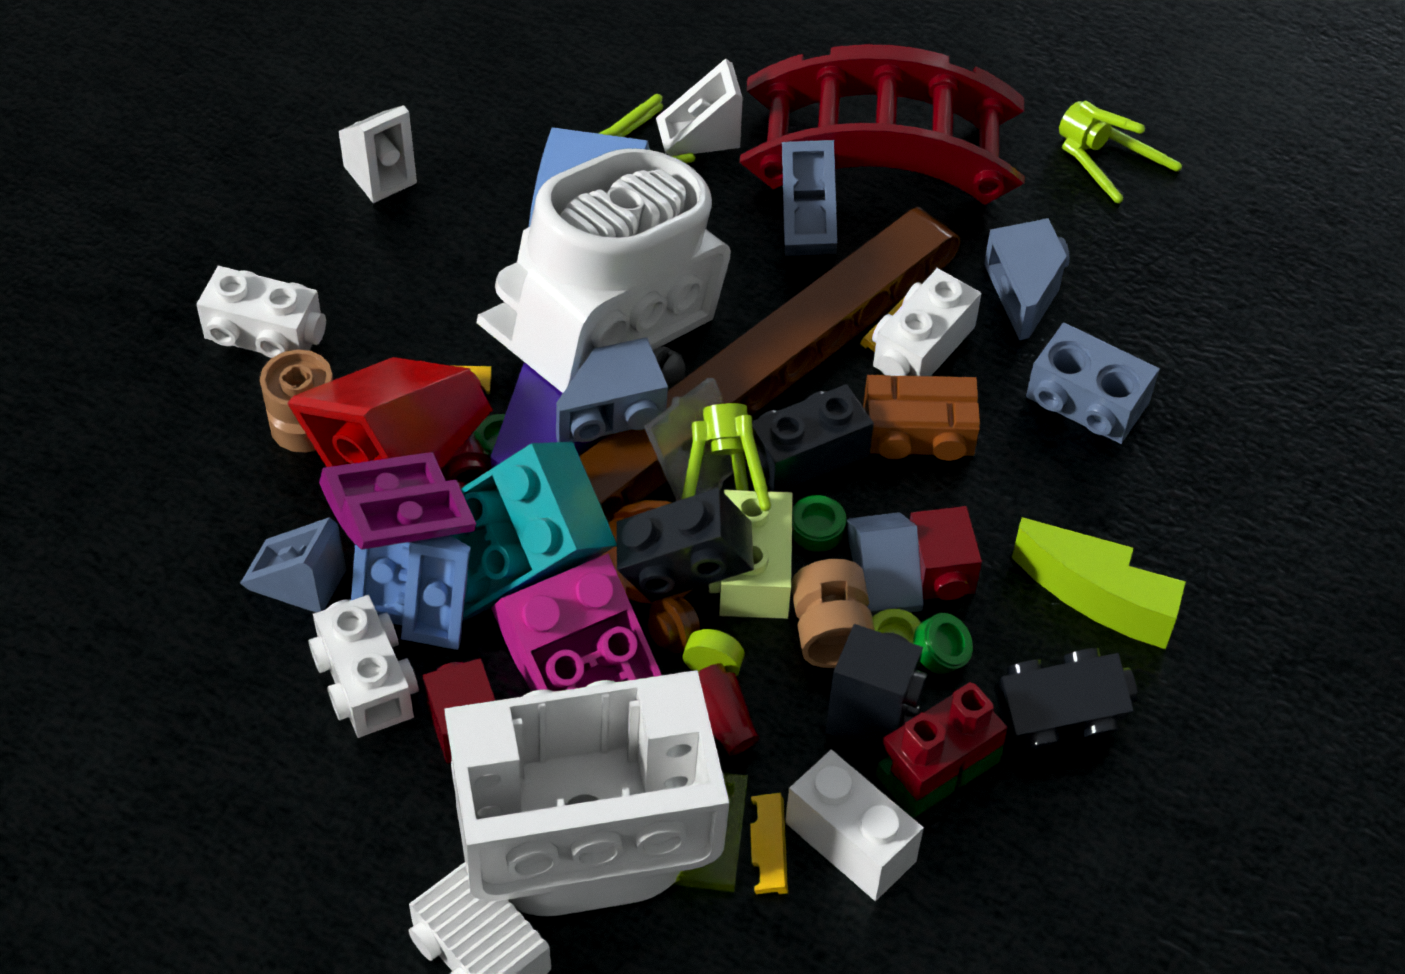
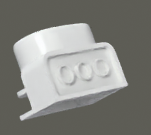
(609, 261)
(587, 793)

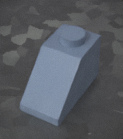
(1026, 270)

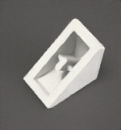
(705, 116)

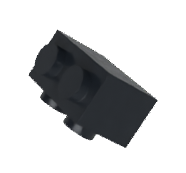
(684, 545)
(874, 687)

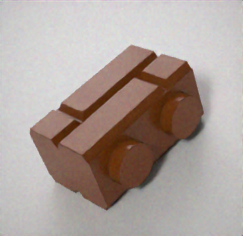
(923, 415)

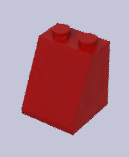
(392, 412)

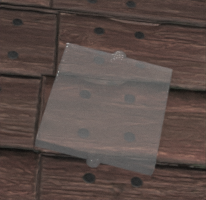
(673, 439)

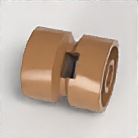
(281, 380)
(828, 602)

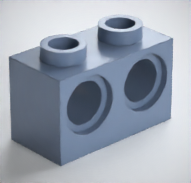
(809, 198)
(1092, 383)

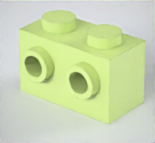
(768, 587)

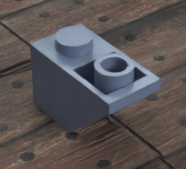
(612, 393)

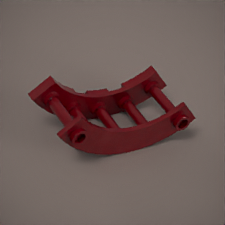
(890, 74)

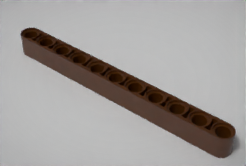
(785, 345)

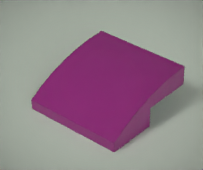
(395, 501)

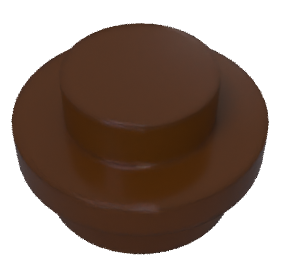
(672, 623)

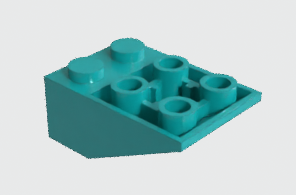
(531, 523)

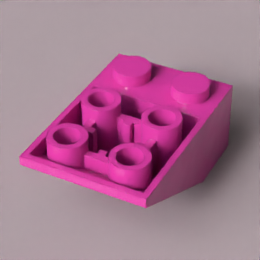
(575, 630)

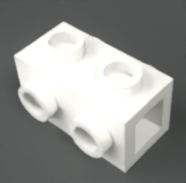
(260, 313)
(926, 326)
(367, 676)

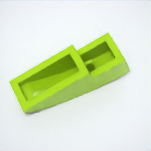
(1099, 582)

